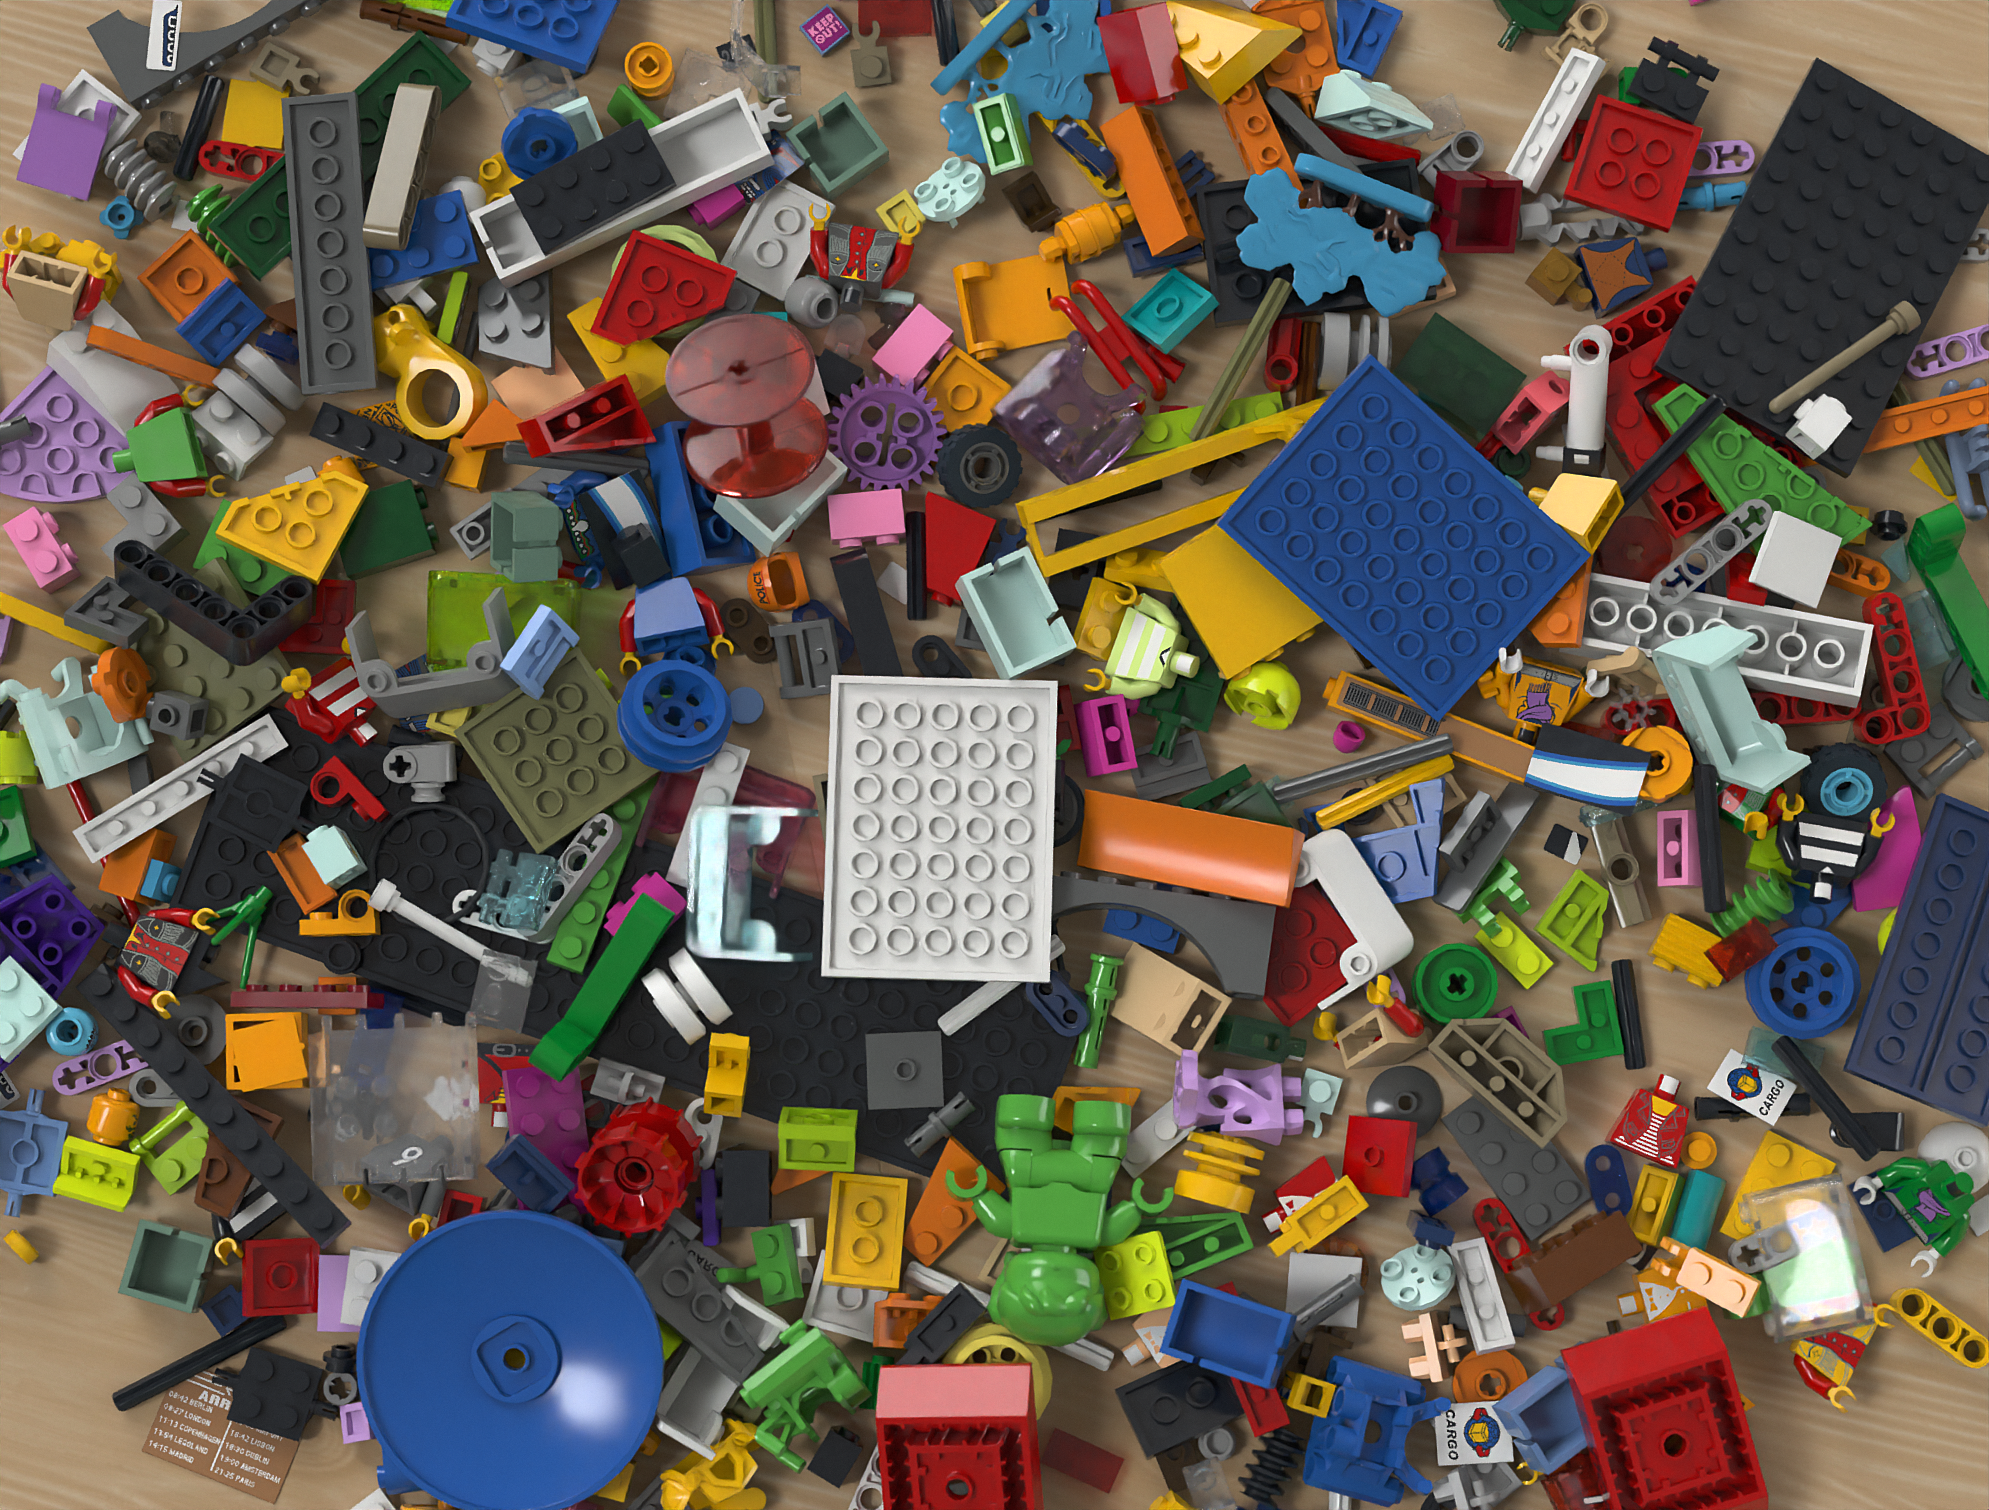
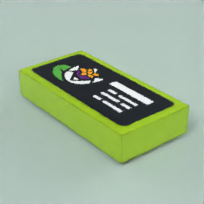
(454, 308)

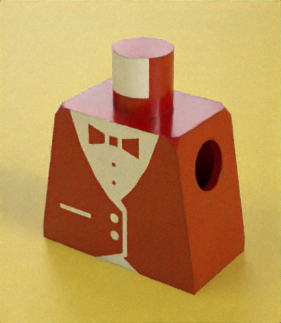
(1298, 1191)

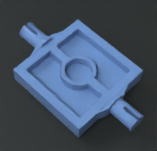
(29, 1152)

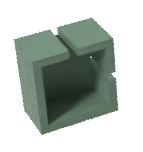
(841, 149)
(525, 536)
(168, 1266)

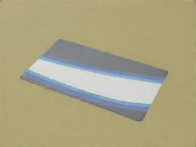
(615, 507)
(1587, 769)

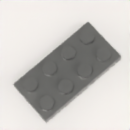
(1528, 1180)

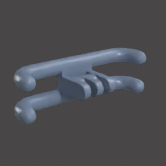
(1968, 456)

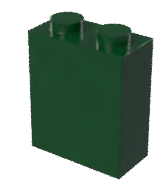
(388, 531)

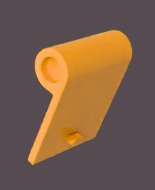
(1008, 304)

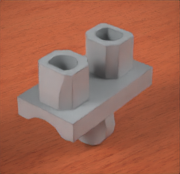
(626, 1083)
(1459, 1487)

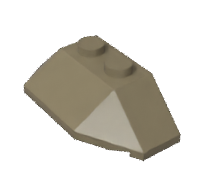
(1505, 1075)

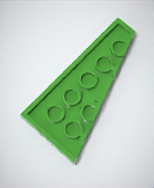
(1744, 469)

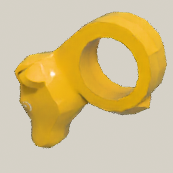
(410, 355)

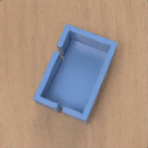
(1543, 1419)

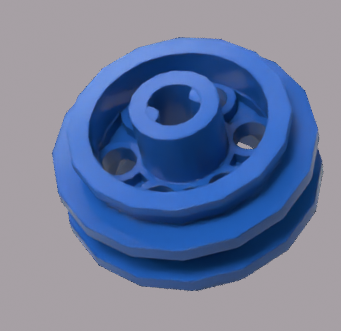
(677, 746)
(1819, 1018)

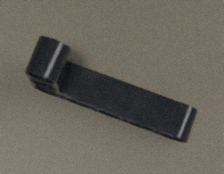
(207, 616)

